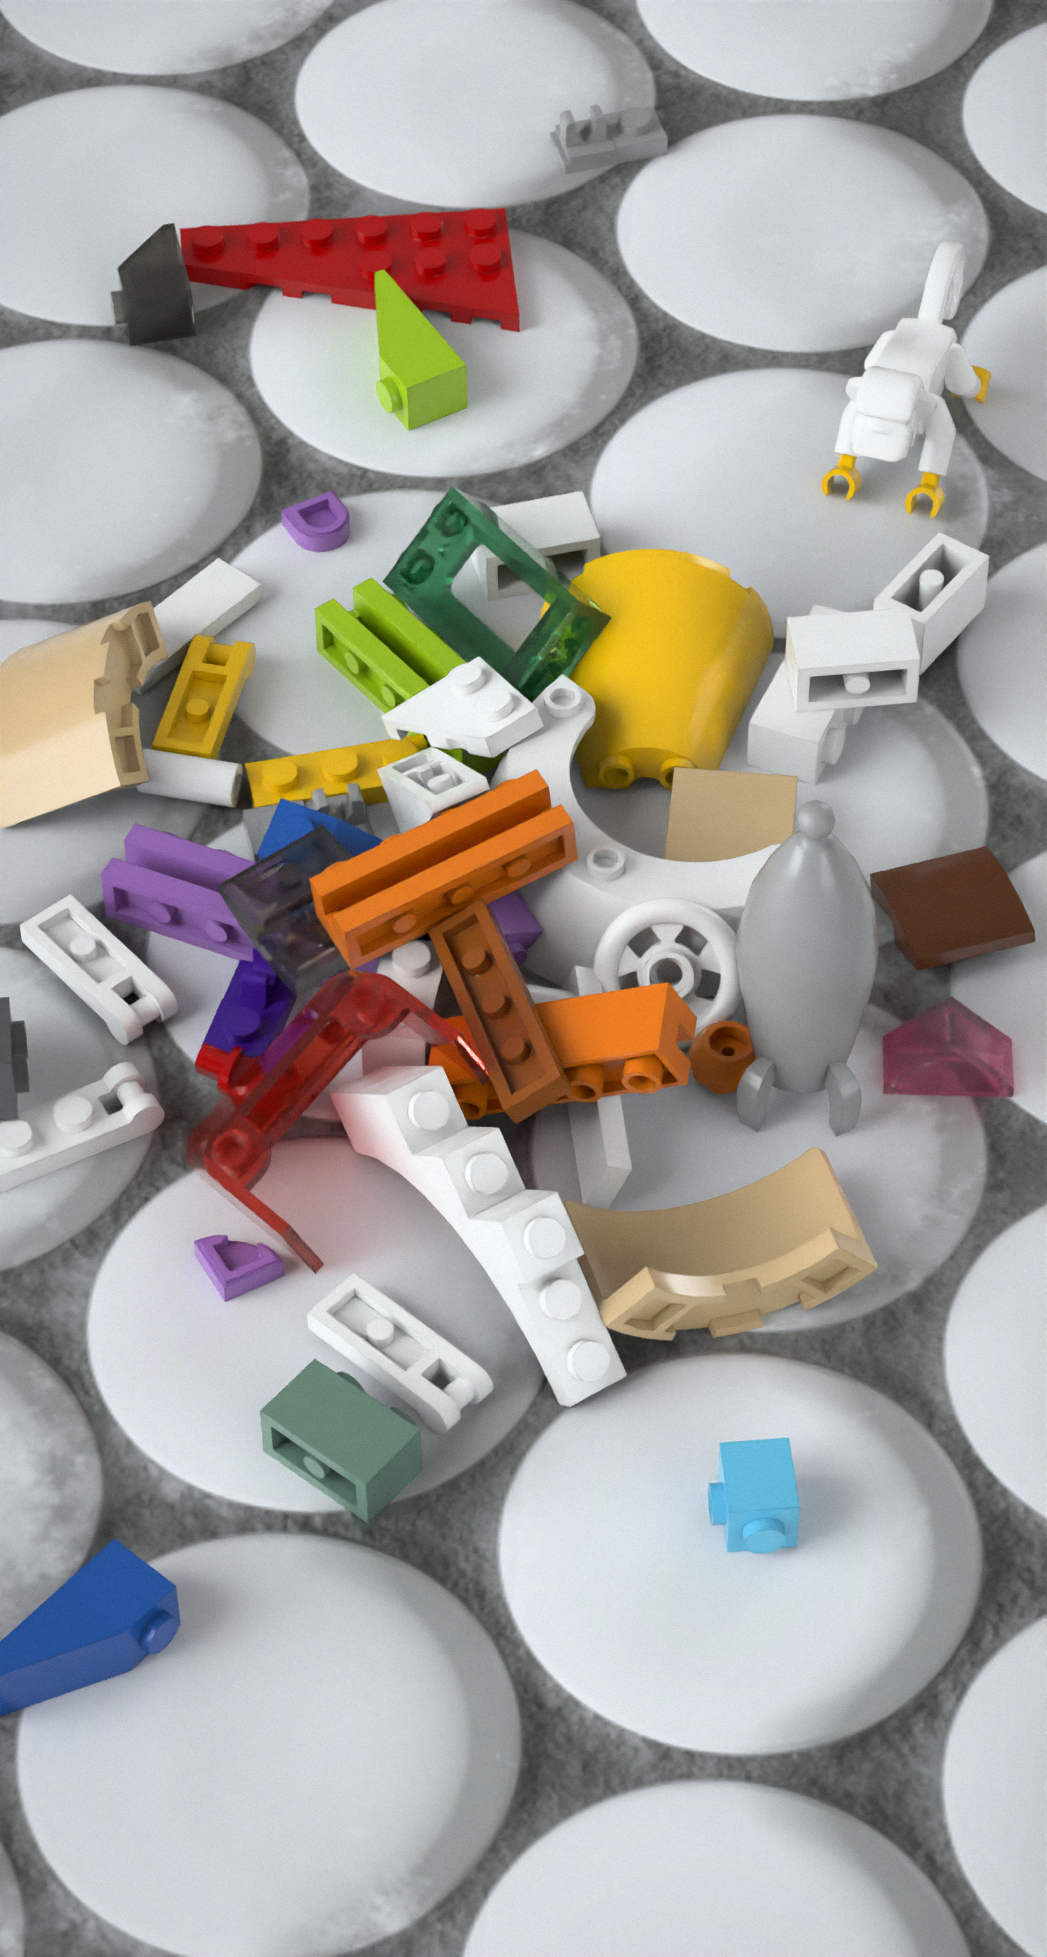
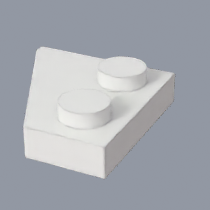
(467, 711)

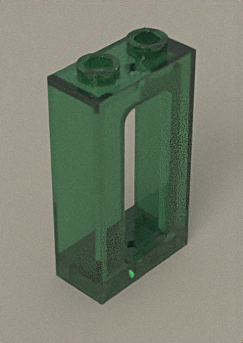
(437, 555)

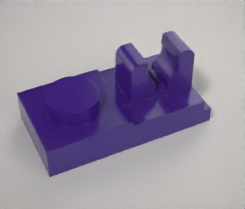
(251, 1009)

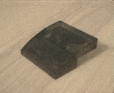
(279, 912)

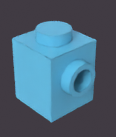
(755, 1495)

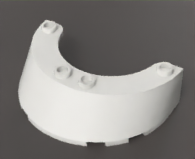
(608, 878)

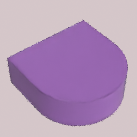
(318, 523)

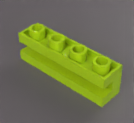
(388, 653)

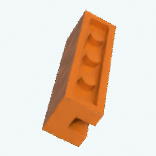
(442, 868)
(604, 1043)

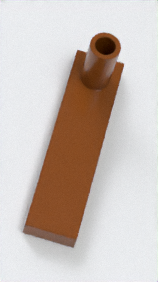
(499, 1011)

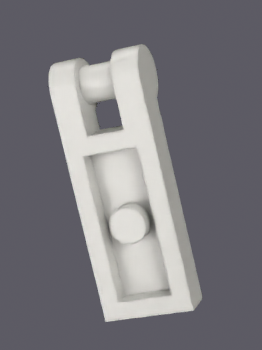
(98, 968)
(76, 1126)
(399, 1351)

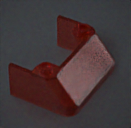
(236, 1137)

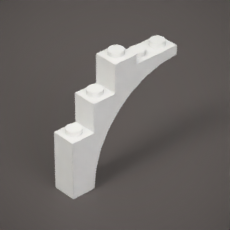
(515, 1233)

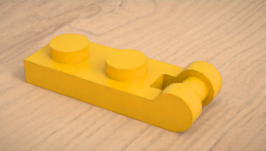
(204, 697)

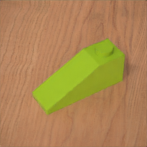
(417, 367)

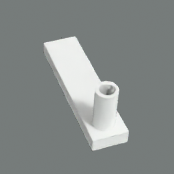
(597, 1125)

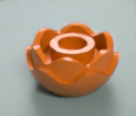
(721, 1056)

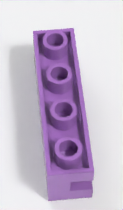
(175, 891)

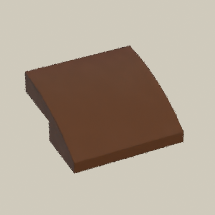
(952, 908)

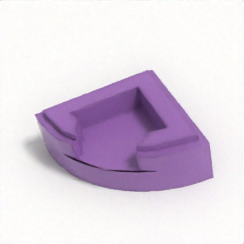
(237, 1265)

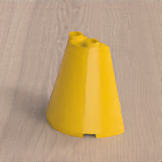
(667, 665)

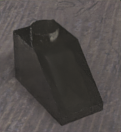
(154, 291)

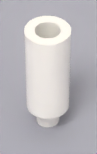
(192, 778)

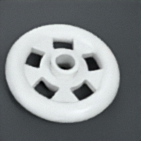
(667, 918)

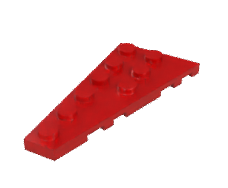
(438, 260)

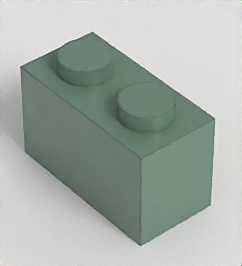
(342, 1439)

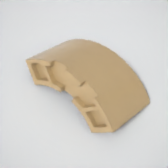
(71, 714)
(724, 1256)

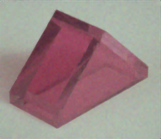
(948, 1055)

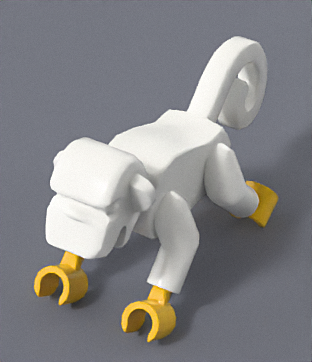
(905, 384)

